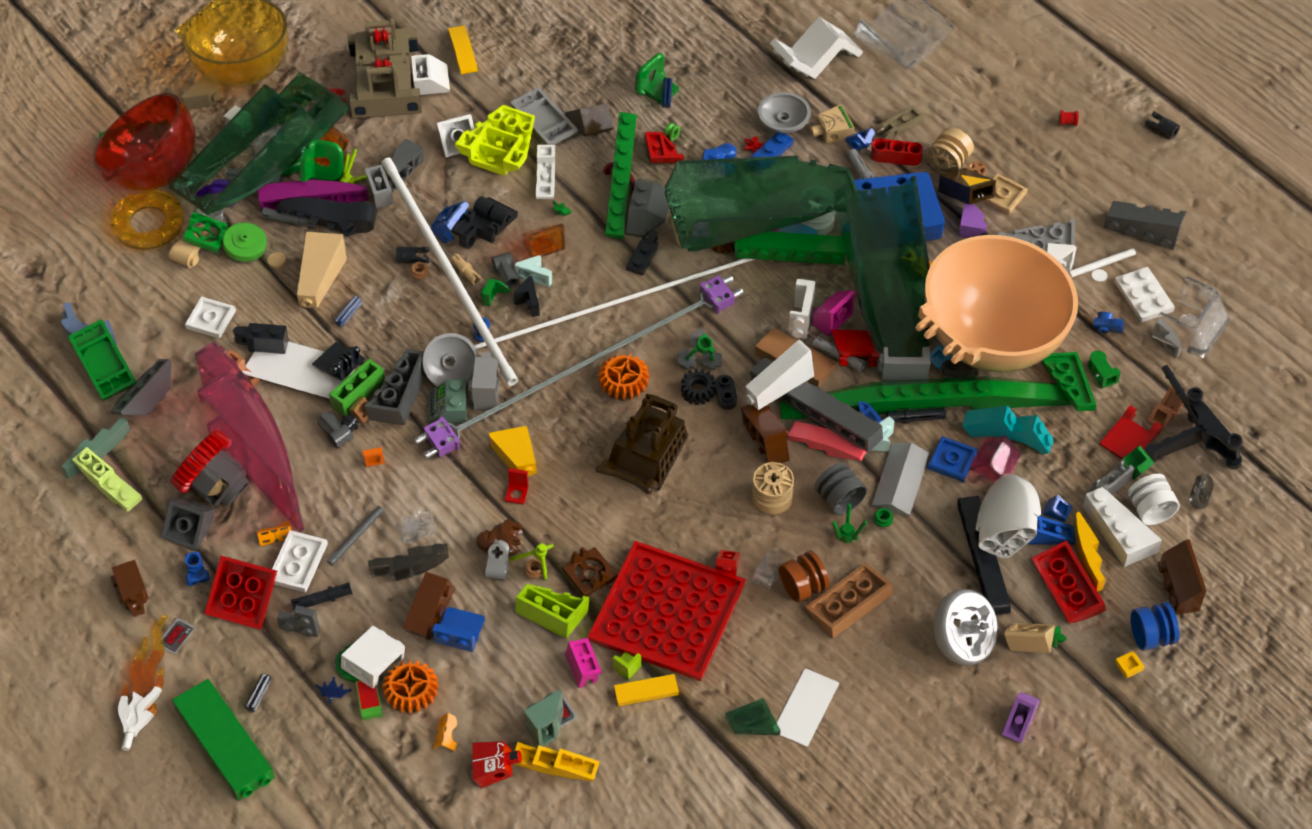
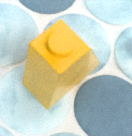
(514, 448)

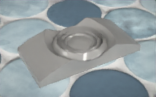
(550, 122)

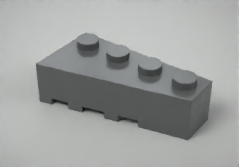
(1146, 223)
(397, 395)

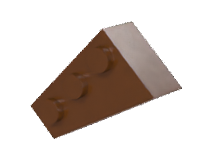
(428, 605)

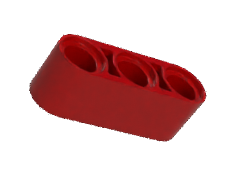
(896, 152)

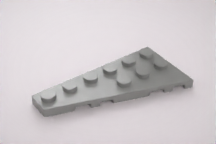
(1041, 235)

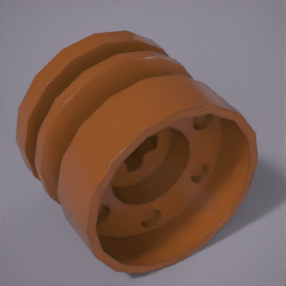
(804, 576)

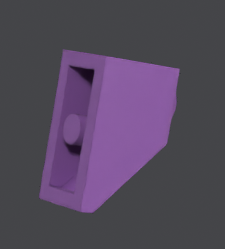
(972, 222)
(1020, 717)

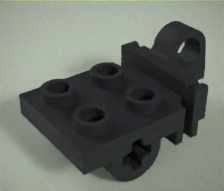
(485, 221)

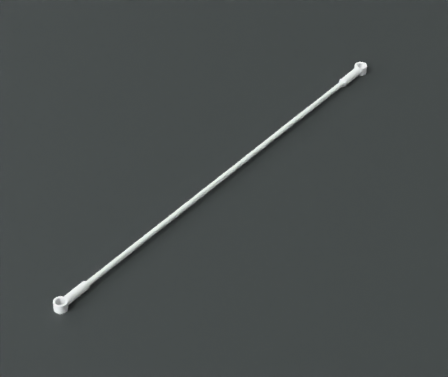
(617, 301)

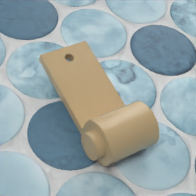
(187, 253)

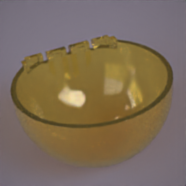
(236, 41)

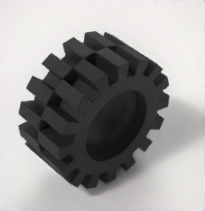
(698, 378)

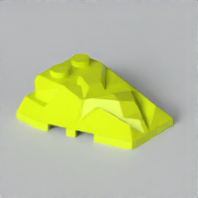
(499, 142)

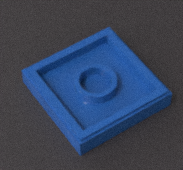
(952, 459)

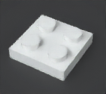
(210, 317)

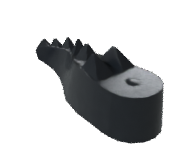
(338, 216)

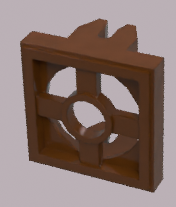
(595, 583)

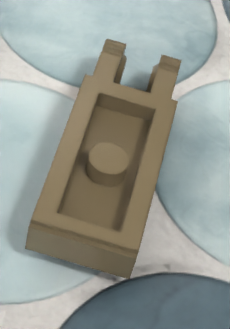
(900, 123)

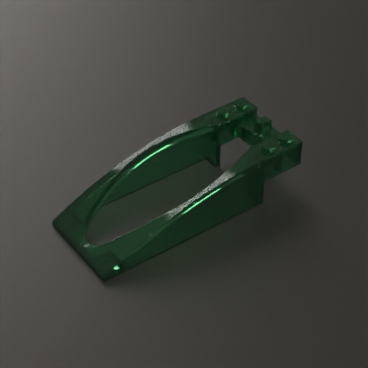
(278, 154)

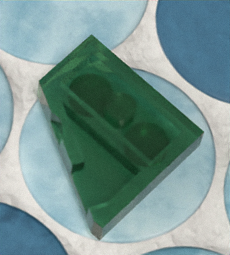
(753, 719)

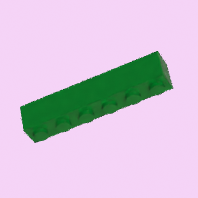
(792, 248)

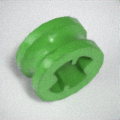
(672, 131)

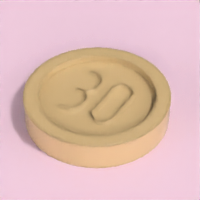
(276, 260)

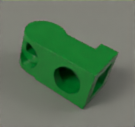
(1102, 370)

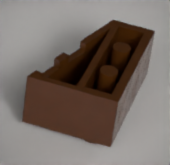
(767, 431)

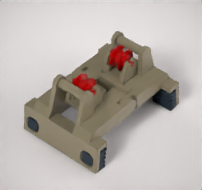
(388, 65)

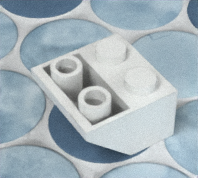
(430, 74)

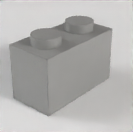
(379, 186)

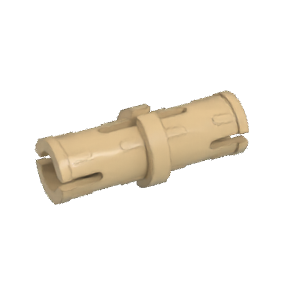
(465, 269)

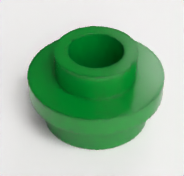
(883, 513)

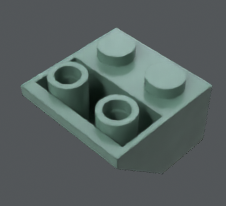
(545, 718)

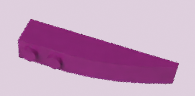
(343, 192)

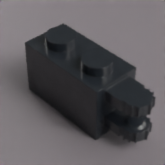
(262, 337)

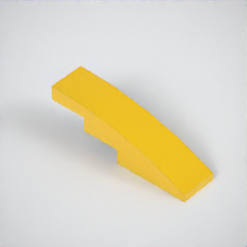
(462, 49)
(1087, 549)
(557, 763)

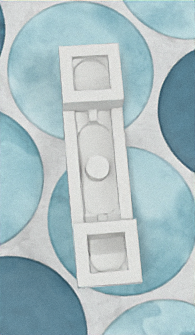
(545, 172)

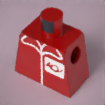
(493, 762)

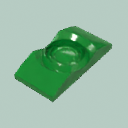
(102, 359)

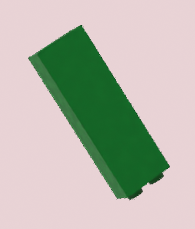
(223, 739)

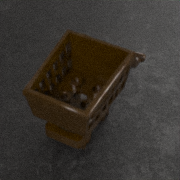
(643, 459)

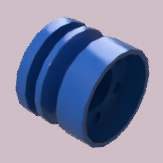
(1154, 626)

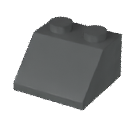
(187, 522)

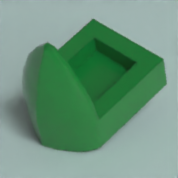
(492, 287)

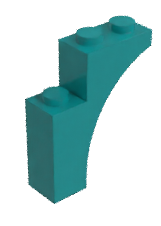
(1003, 422)

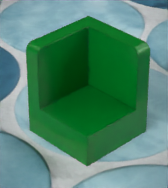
(1139, 460)

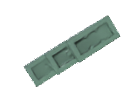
(100, 445)

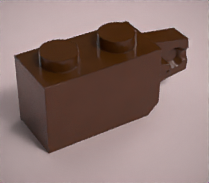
(131, 587)

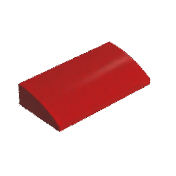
(1069, 583)

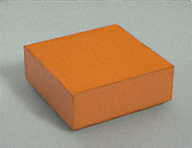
(373, 457)

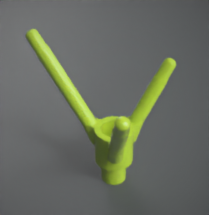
(347, 177)
(539, 553)

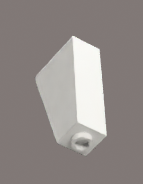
(781, 376)

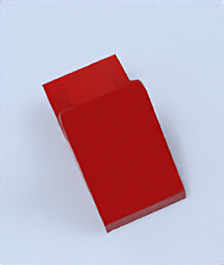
(728, 561)

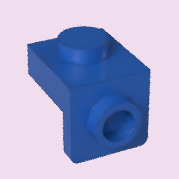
(861, 139)

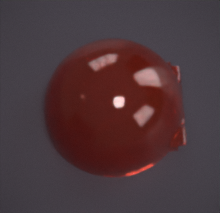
(147, 144)

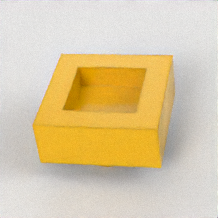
(1129, 664)

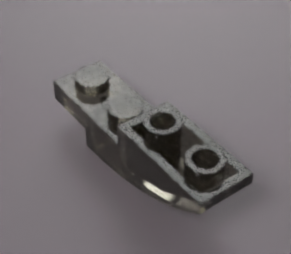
(417, 561)

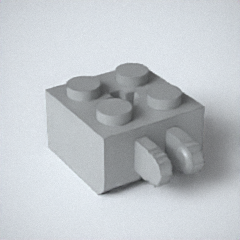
(484, 382)

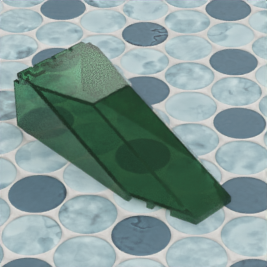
(748, 196)
(887, 262)

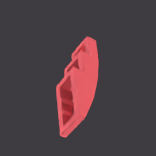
(824, 439)

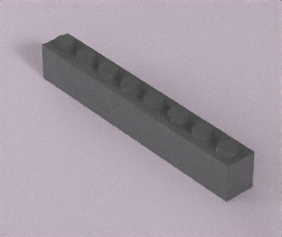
(829, 412)

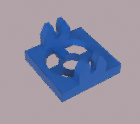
(447, 219)

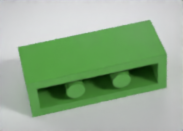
(359, 383)

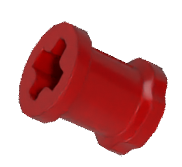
(1068, 118)

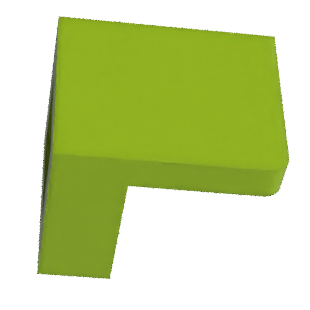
(627, 664)

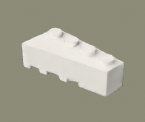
(1120, 528)

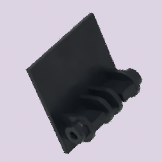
(339, 360)

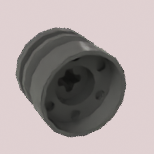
(840, 487)

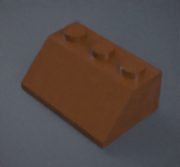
(1182, 578)

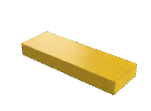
(646, 690)

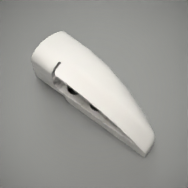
(1008, 516)

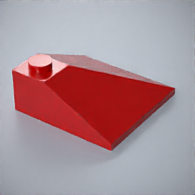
(241, 592)

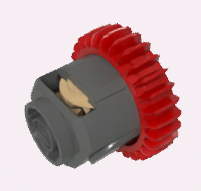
(211, 471)

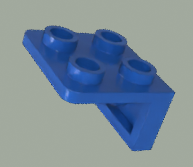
(459, 629)

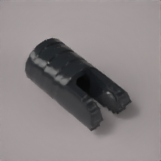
(1165, 125)
(408, 254)

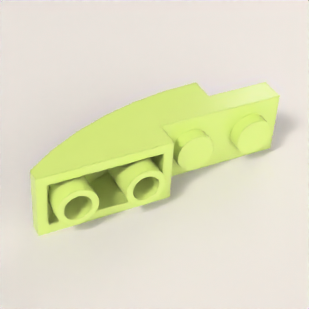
(106, 480)

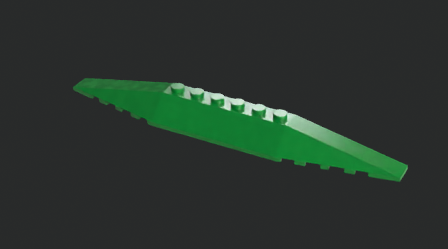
(977, 392)

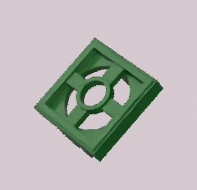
(212, 246)

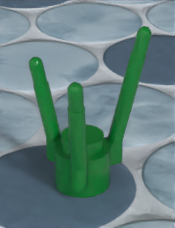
(847, 530)

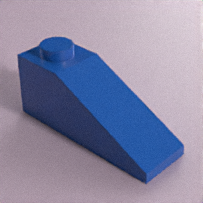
(1052, 532)

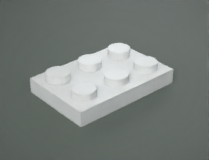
(1144, 294)
(298, 560)

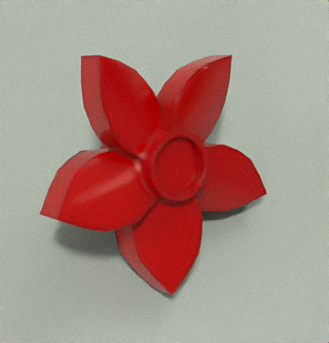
(753, 144)

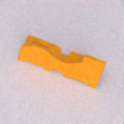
(279, 533)
(447, 738)

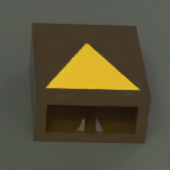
(967, 186)

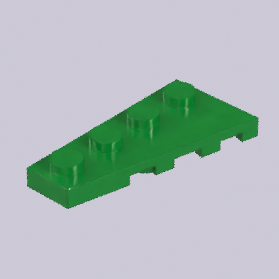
(1070, 377)

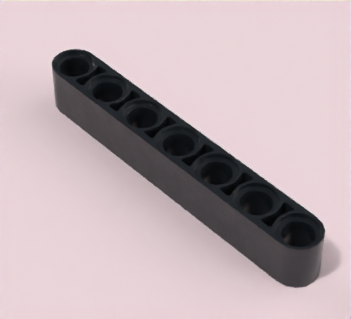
(985, 564)

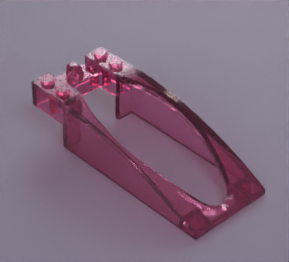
(250, 428)

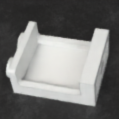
(371, 655)

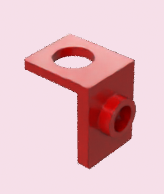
(517, 481)

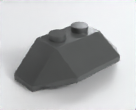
(647, 208)
(147, 391)

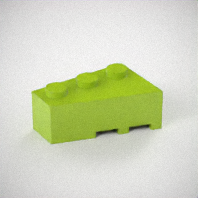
(550, 609)

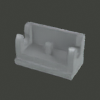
(1115, 478)

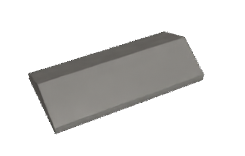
(901, 478)

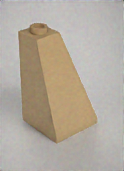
(321, 262)

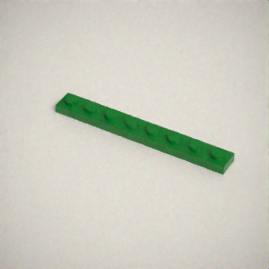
(620, 175)

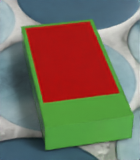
(368, 701)

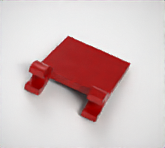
(854, 344)
(1128, 435)

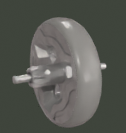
(952, 634)

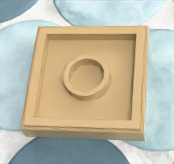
(1007, 194)

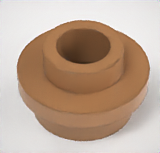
(419, 270)
(533, 564)

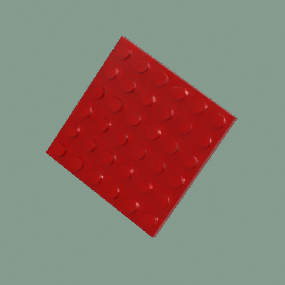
(667, 610)

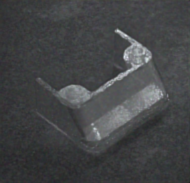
(1189, 332)

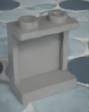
(904, 367)

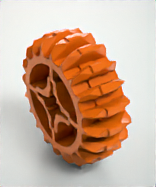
(628, 376)
(400, 681)

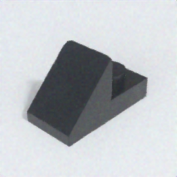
(527, 294)

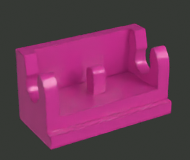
(582, 661)

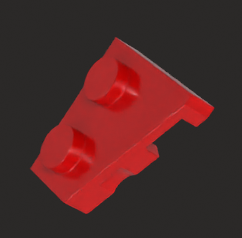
(661, 149)

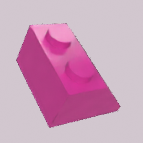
(834, 311)

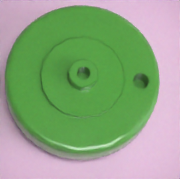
(244, 242)

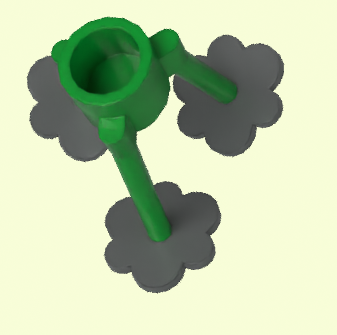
(703, 344)

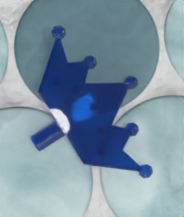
(332, 690)

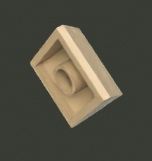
(1030, 637)

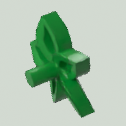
(561, 209)
(1058, 637)

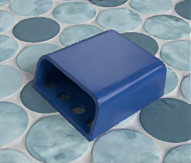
(931, 211)

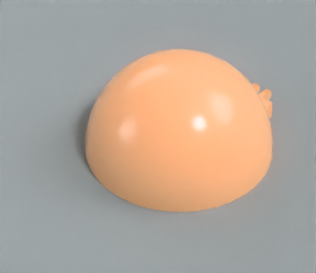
(998, 303)

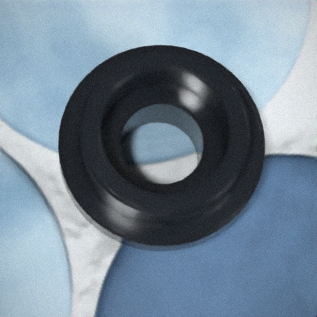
(350, 421)

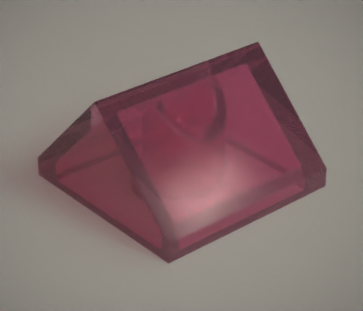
(996, 458)

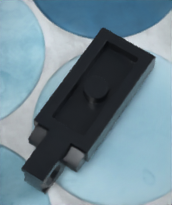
(643, 254)

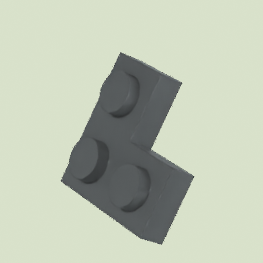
(302, 621)

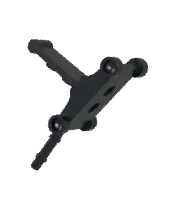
(1206, 430)

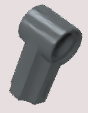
(505, 267)
(337, 433)

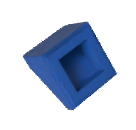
(1057, 508)

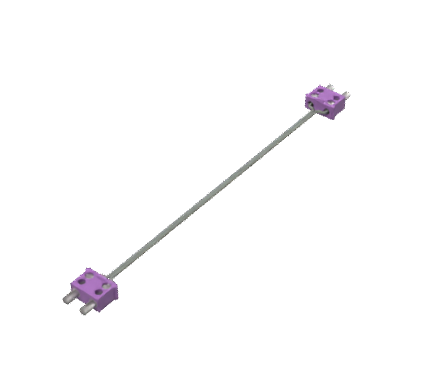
(444, 439)

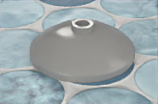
(784, 112)
(450, 346)

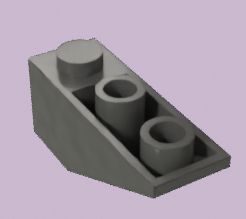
(406, 159)

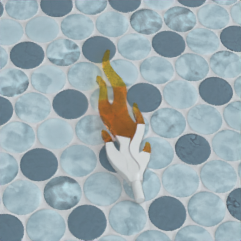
(142, 708)

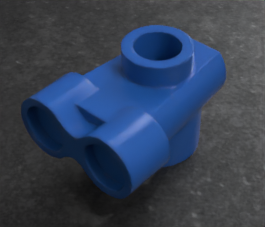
(1104, 323)
(197, 572)

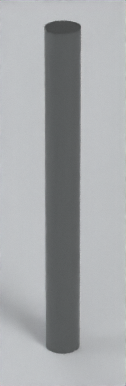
(355, 535)

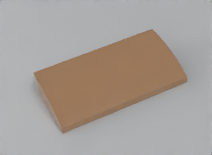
(777, 342)
(849, 600)

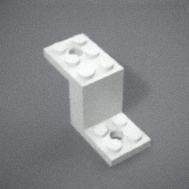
(815, 48)

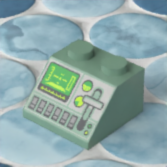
(449, 401)

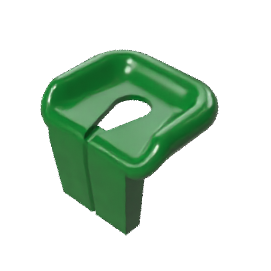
(654, 88)
(313, 170)

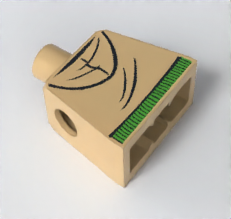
(833, 125)

